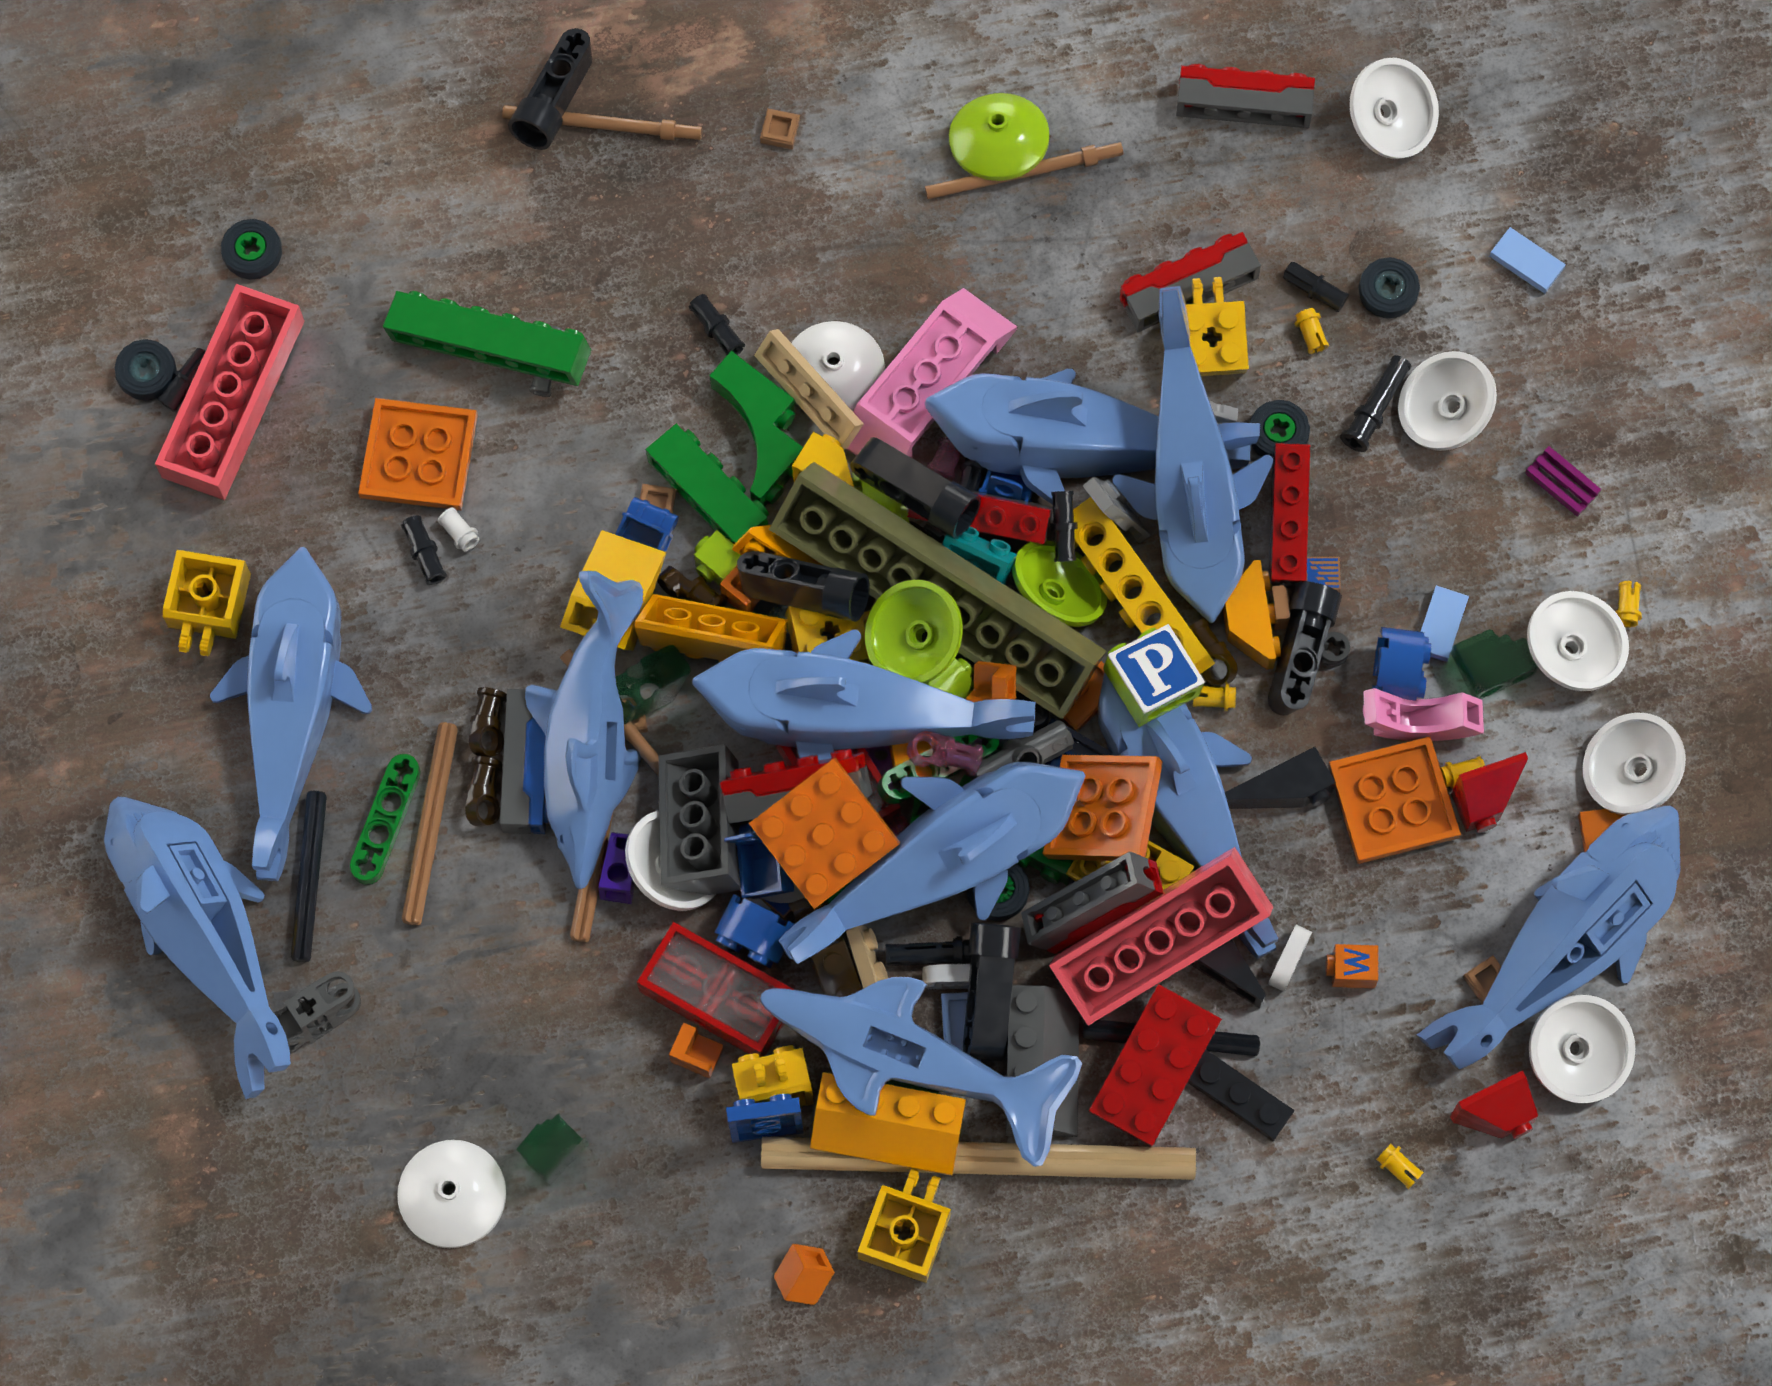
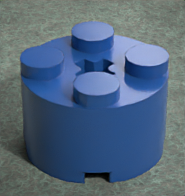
(1400, 662)
(753, 929)

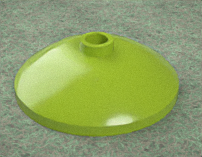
(1002, 149)
(1059, 587)
(897, 628)

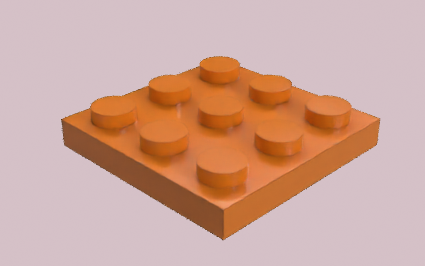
(418, 454)
(1394, 800)
(1111, 808)
(824, 833)

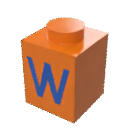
(1353, 966)

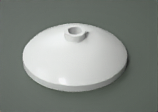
(1407, 105)
(858, 354)
(1435, 391)
(1586, 627)
(1621, 751)
(643, 863)
(1603, 1054)
(458, 1217)

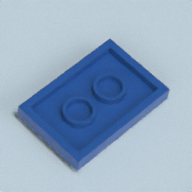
(766, 1119)

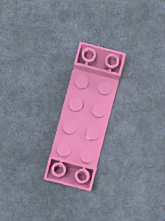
(938, 355)

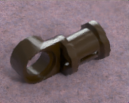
(678, 586)
(1216, 650)
(487, 720)
(483, 790)

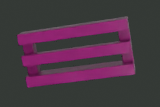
(1573, 473)

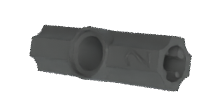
(1039, 748)

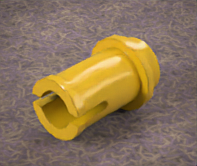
(1311, 330)
(1629, 603)
(1217, 697)
(1451, 771)
(1397, 1163)

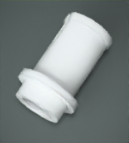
(459, 530)

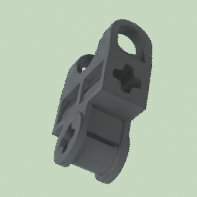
(326, 1009)

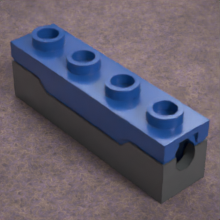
(523, 770)

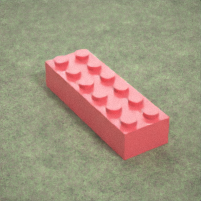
(230, 392)
(1161, 936)

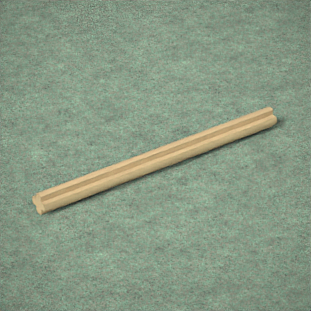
(1003, 1160)

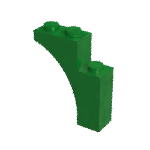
(765, 411)

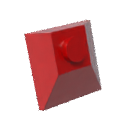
(1485, 791)
(1499, 1109)

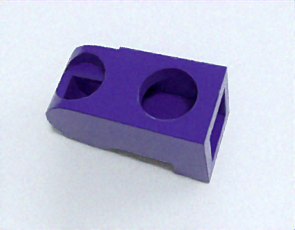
(615, 879)

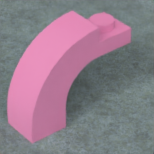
(1410, 720)

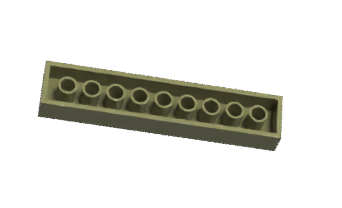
(999, 625)

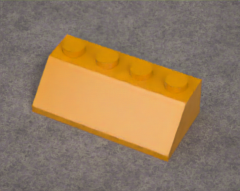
(706, 629)
(908, 1129)

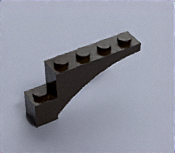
(832, 964)

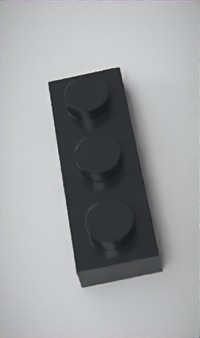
(1240, 1096)

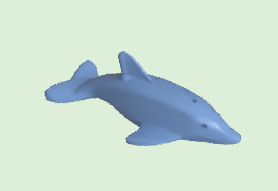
(584, 730)
(876, 1041)

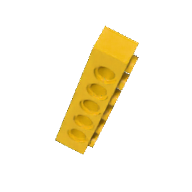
(1132, 574)

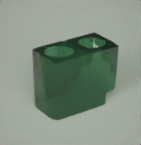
(1492, 662)
(669, 674)
(551, 1148)

